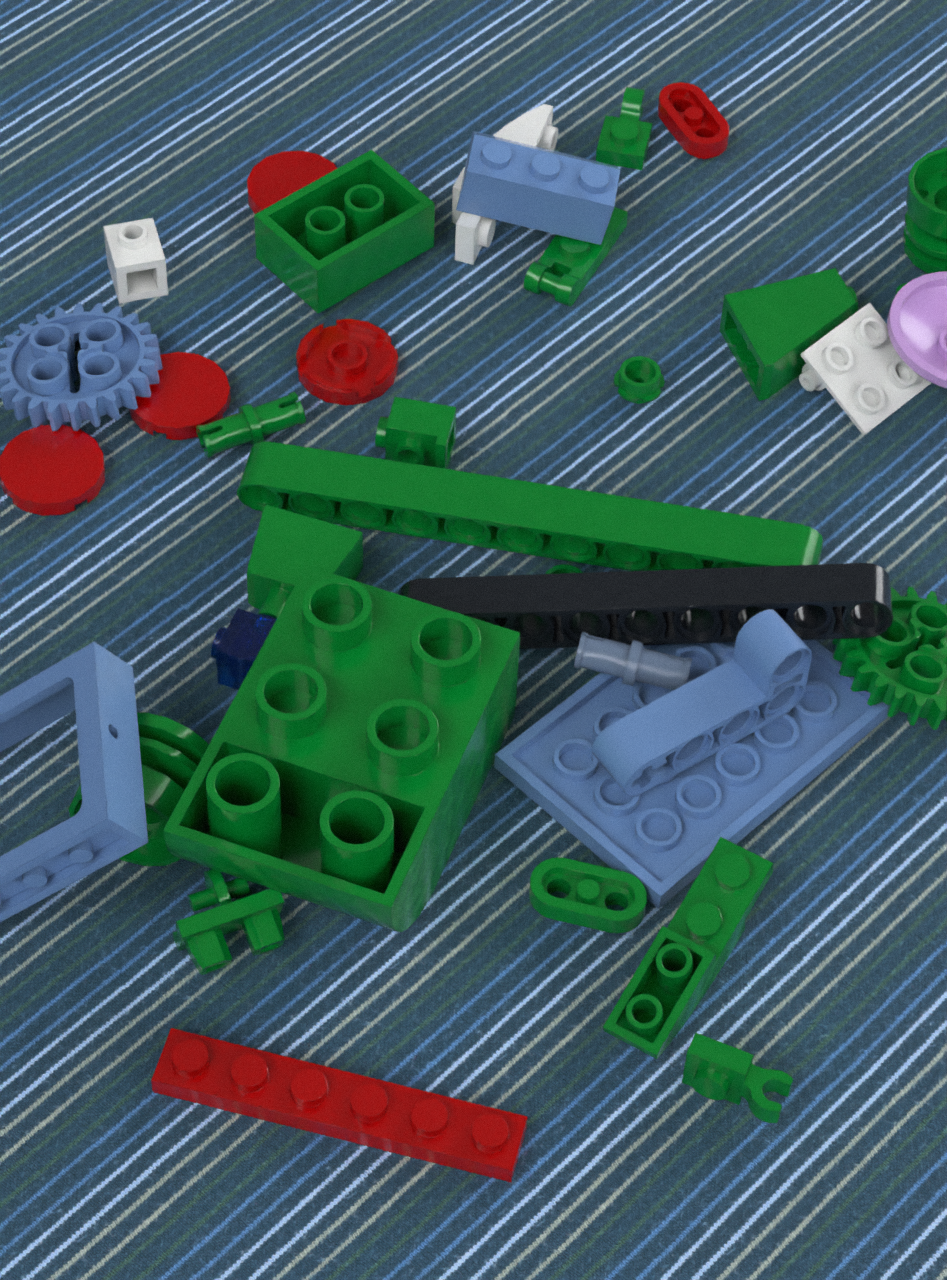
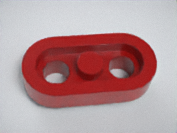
(693, 120)

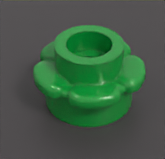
(639, 380)

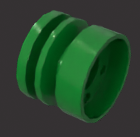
(927, 213)
(168, 762)

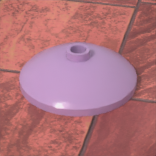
(920, 326)

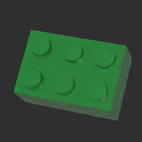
(344, 231)

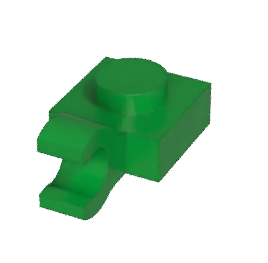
(627, 138)
(728, 1074)

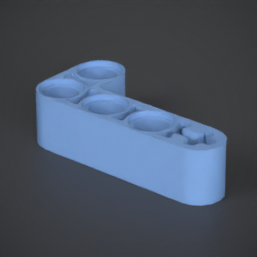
(710, 711)

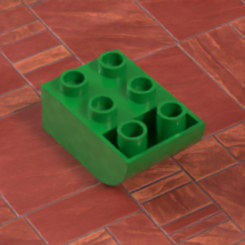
(352, 750)

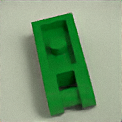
(571, 263)

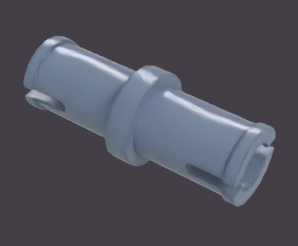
(632, 662)

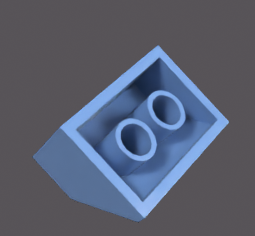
(538, 188)

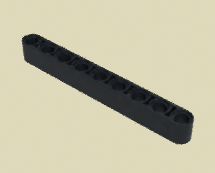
(669, 604)

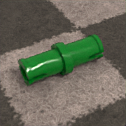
(251, 424)

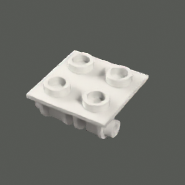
(861, 370)

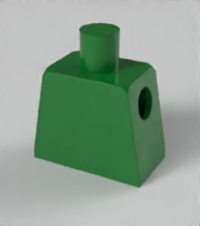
(287, 545)

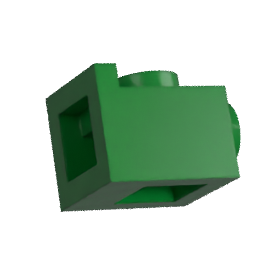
(418, 433)

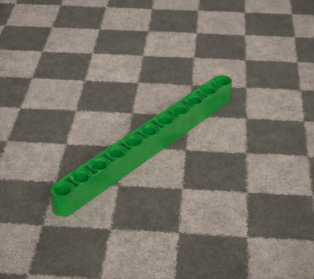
(515, 513)

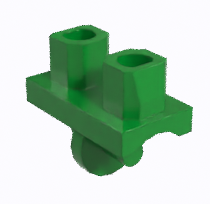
(205, 931)

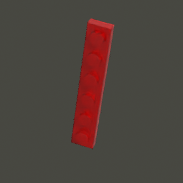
(340, 1104)

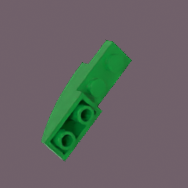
(689, 950)

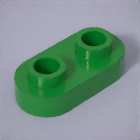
(588, 894)

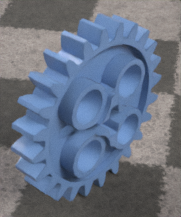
(114, 366)

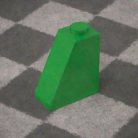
(781, 320)

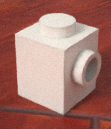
(136, 260)

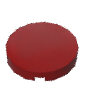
(283, 175)
(347, 362)
(188, 395)
(51, 470)

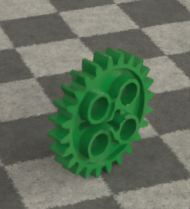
(904, 663)

